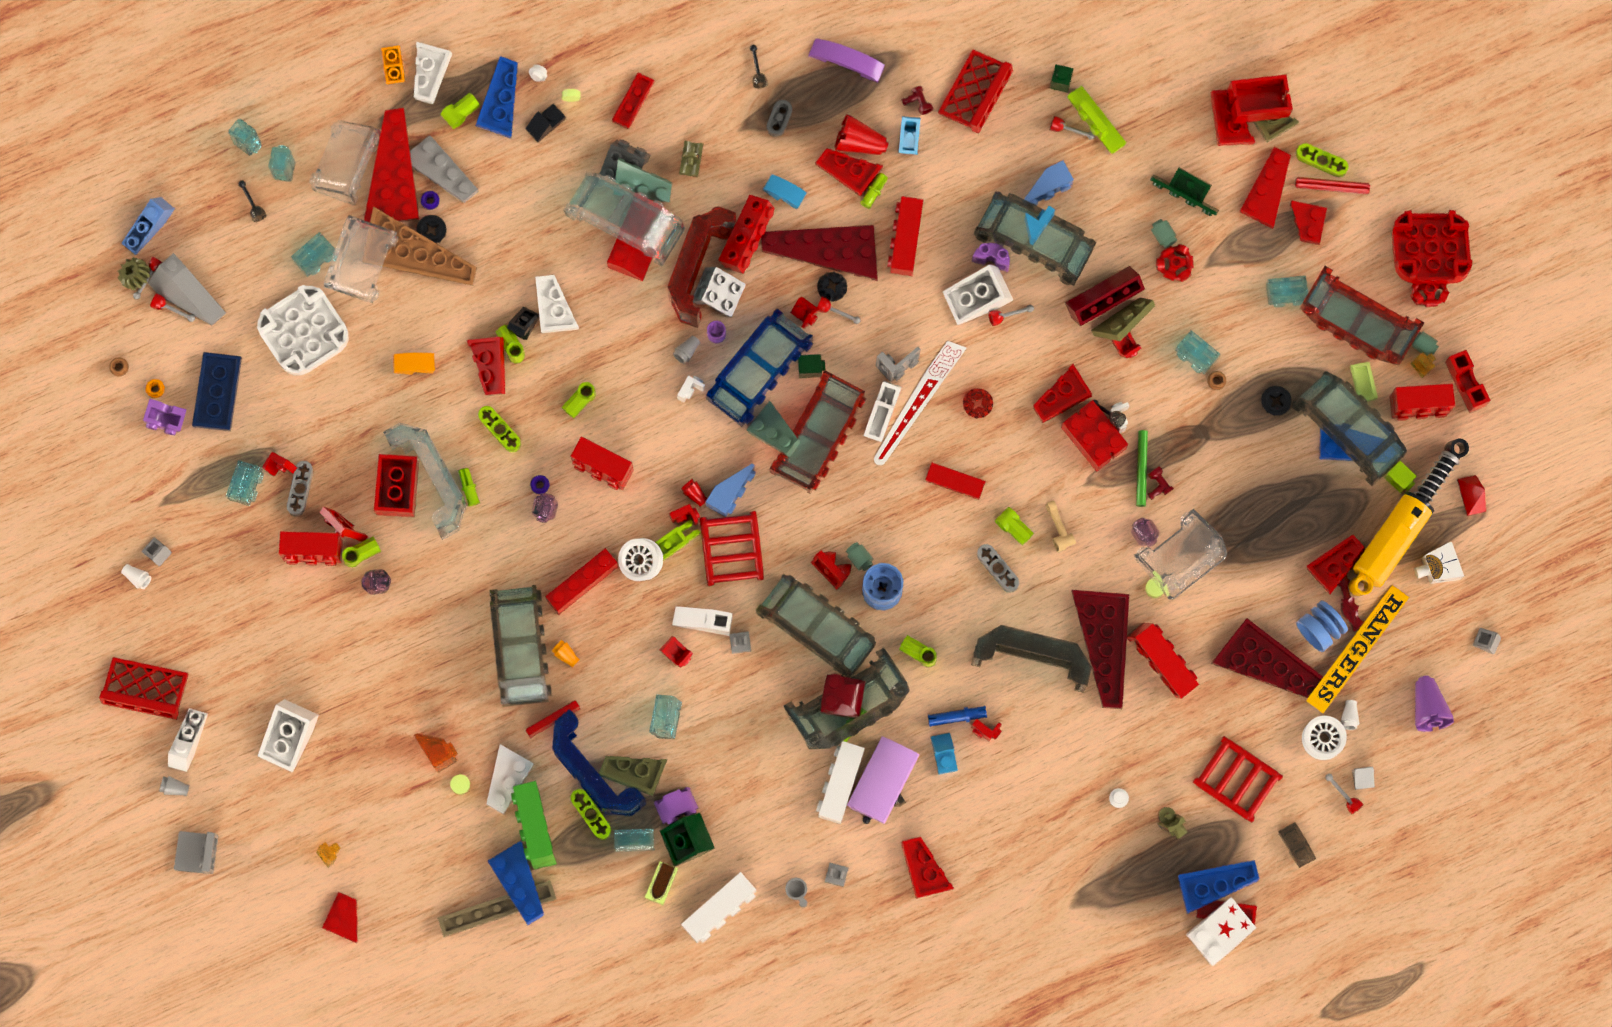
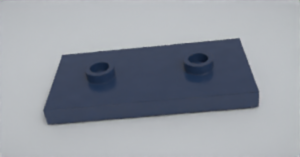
(217, 391)

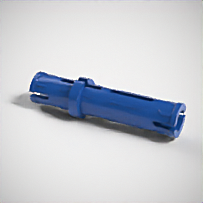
(957, 716)

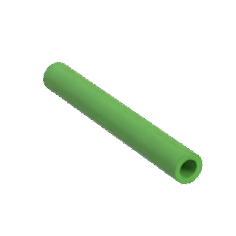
(1142, 468)

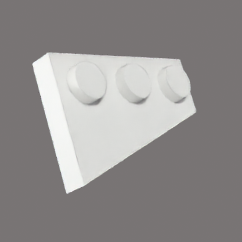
(508, 772)

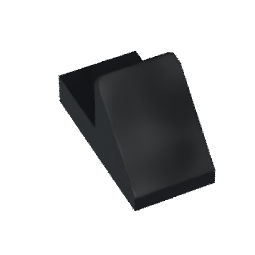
(545, 122)
(523, 323)

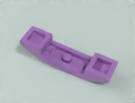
(848, 58)

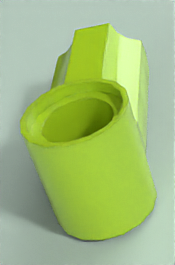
(456, 113)
(511, 343)
(577, 401)
(1010, 522)
(362, 550)
(917, 650)

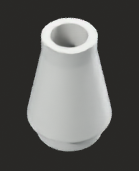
(136, 576)
(1350, 715)

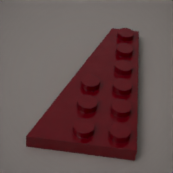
(834, 248)
(1104, 629)
(1266, 660)

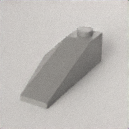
(181, 288)

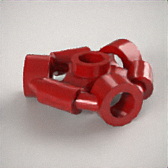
(1175, 263)
(1429, 291)

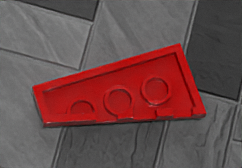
(1266, 192)

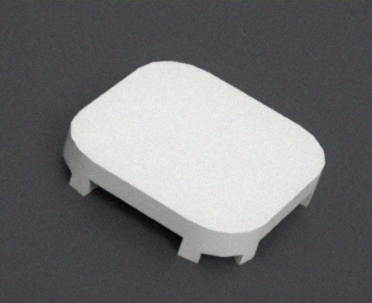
(303, 330)

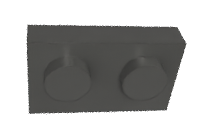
(630, 154)

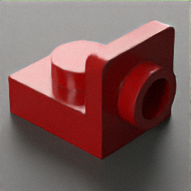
(805, 312)
(276, 462)
(681, 514)

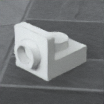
(687, 389)
(1121, 407)

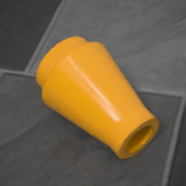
(565, 653)

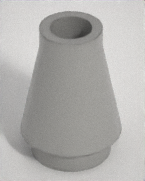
(686, 349)
(171, 786)

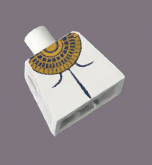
(1440, 565)

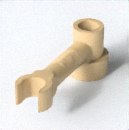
(1064, 540)

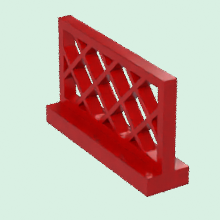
(991, 95)
(140, 704)

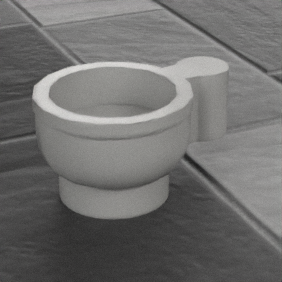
(796, 890)

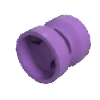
(716, 328)

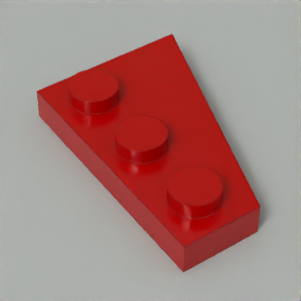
(1226, 131)
(850, 171)
(489, 357)
(1063, 395)
(1336, 563)
(924, 872)

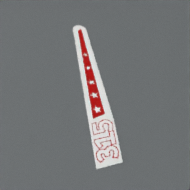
(922, 394)

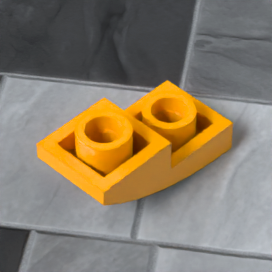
(393, 65)
(413, 362)

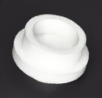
(538, 73)
(1118, 798)

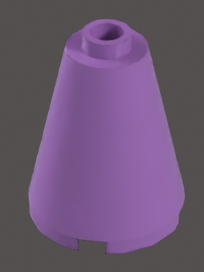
(1430, 706)

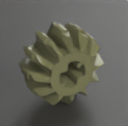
(134, 273)

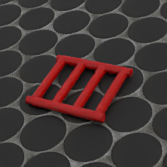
(753, 536)
(1217, 792)

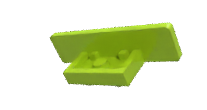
(1096, 119)

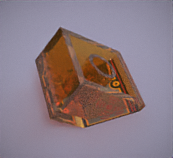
(438, 751)

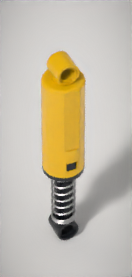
(1403, 524)

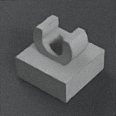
(740, 642)
(836, 874)

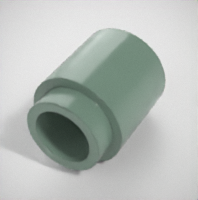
(1164, 233)
(1425, 343)
(859, 556)

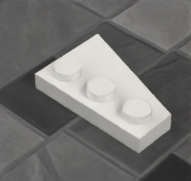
(430, 70)
(553, 308)

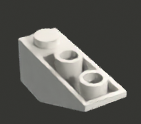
(703, 620)
(186, 740)

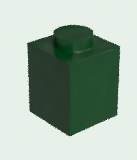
(1061, 78)
(811, 366)

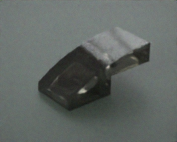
(1297, 845)

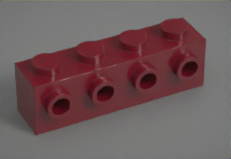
(1105, 295)

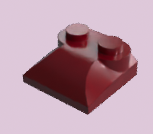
(842, 696)

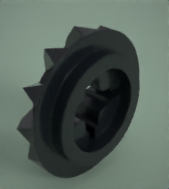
(433, 221)
(840, 289)
(1285, 400)

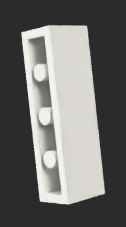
(841, 782)
(719, 907)

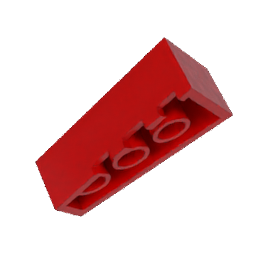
(1164, 659)

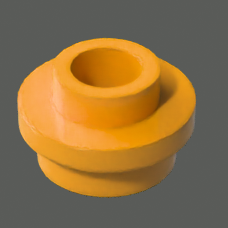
(152, 383)

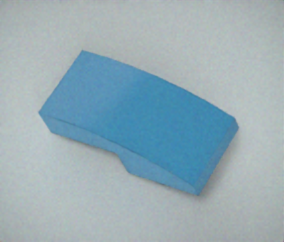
(784, 190)

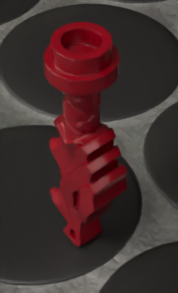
(1349, 608)

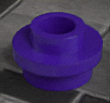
(430, 194)
(539, 478)

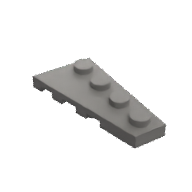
(439, 168)

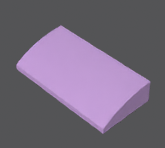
(883, 780)

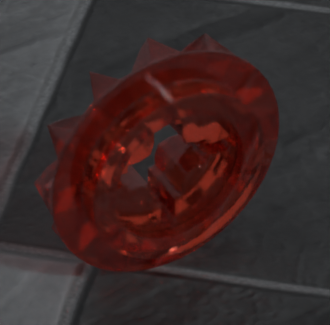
(977, 394)

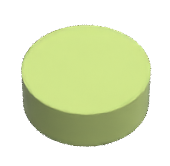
(571, 95)
(1152, 589)
(460, 784)

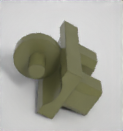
(691, 159)
(1171, 822)

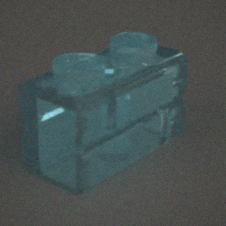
(245, 137)
(282, 163)
(313, 255)
(1286, 290)
(1197, 352)
(244, 483)
(665, 717)
(634, 840)

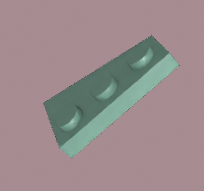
(641, 181)
(774, 431)

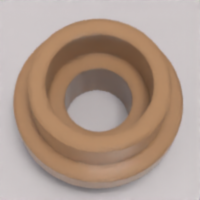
(118, 361)
(1219, 375)

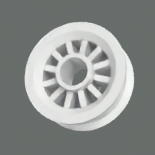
(626, 568)
(1320, 754)

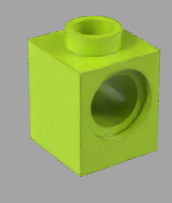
(1401, 477)

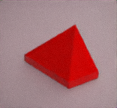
(1472, 495)

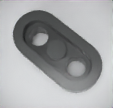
(779, 119)

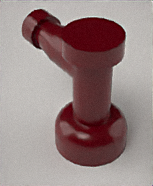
(924, 107)
(1163, 485)

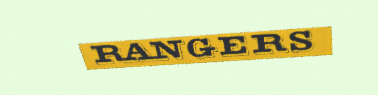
(1357, 649)

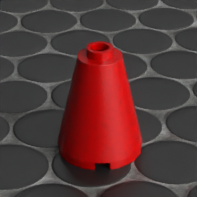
(859, 138)

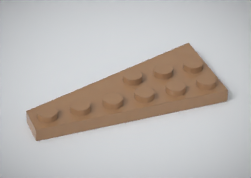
(421, 255)

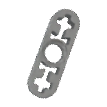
(292, 501)
(984, 560)

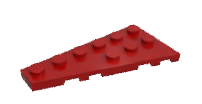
(393, 179)

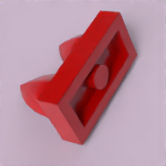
(834, 574)

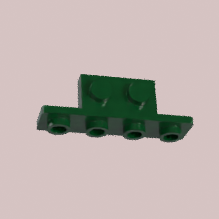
(1188, 187)

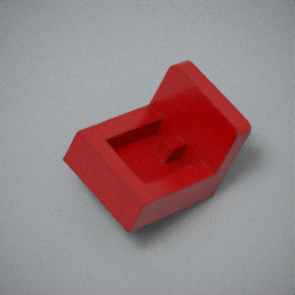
(1127, 346)
(676, 652)
(982, 730)

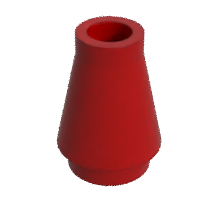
(694, 492)

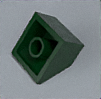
(687, 839)

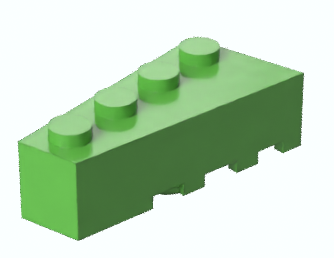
(534, 825)

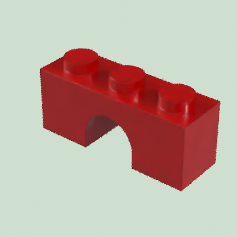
(1471, 391)

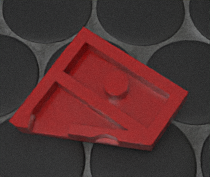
(341, 525)

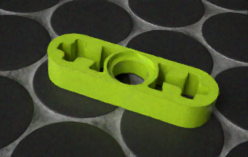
(1336, 160)
(486, 422)
(603, 823)

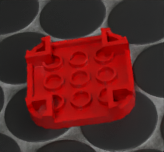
(1431, 247)

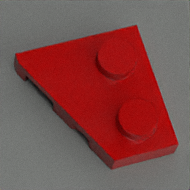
(1309, 221)
(343, 918)

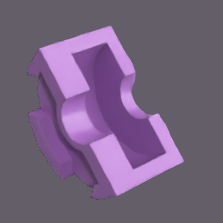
(992, 253)
(164, 417)
(675, 805)

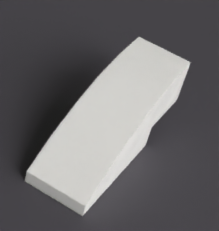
(882, 411)

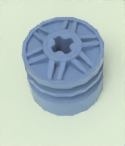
(887, 577)
(1322, 626)

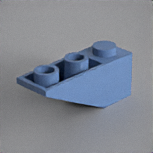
(1053, 180)
(148, 224)
(726, 493)

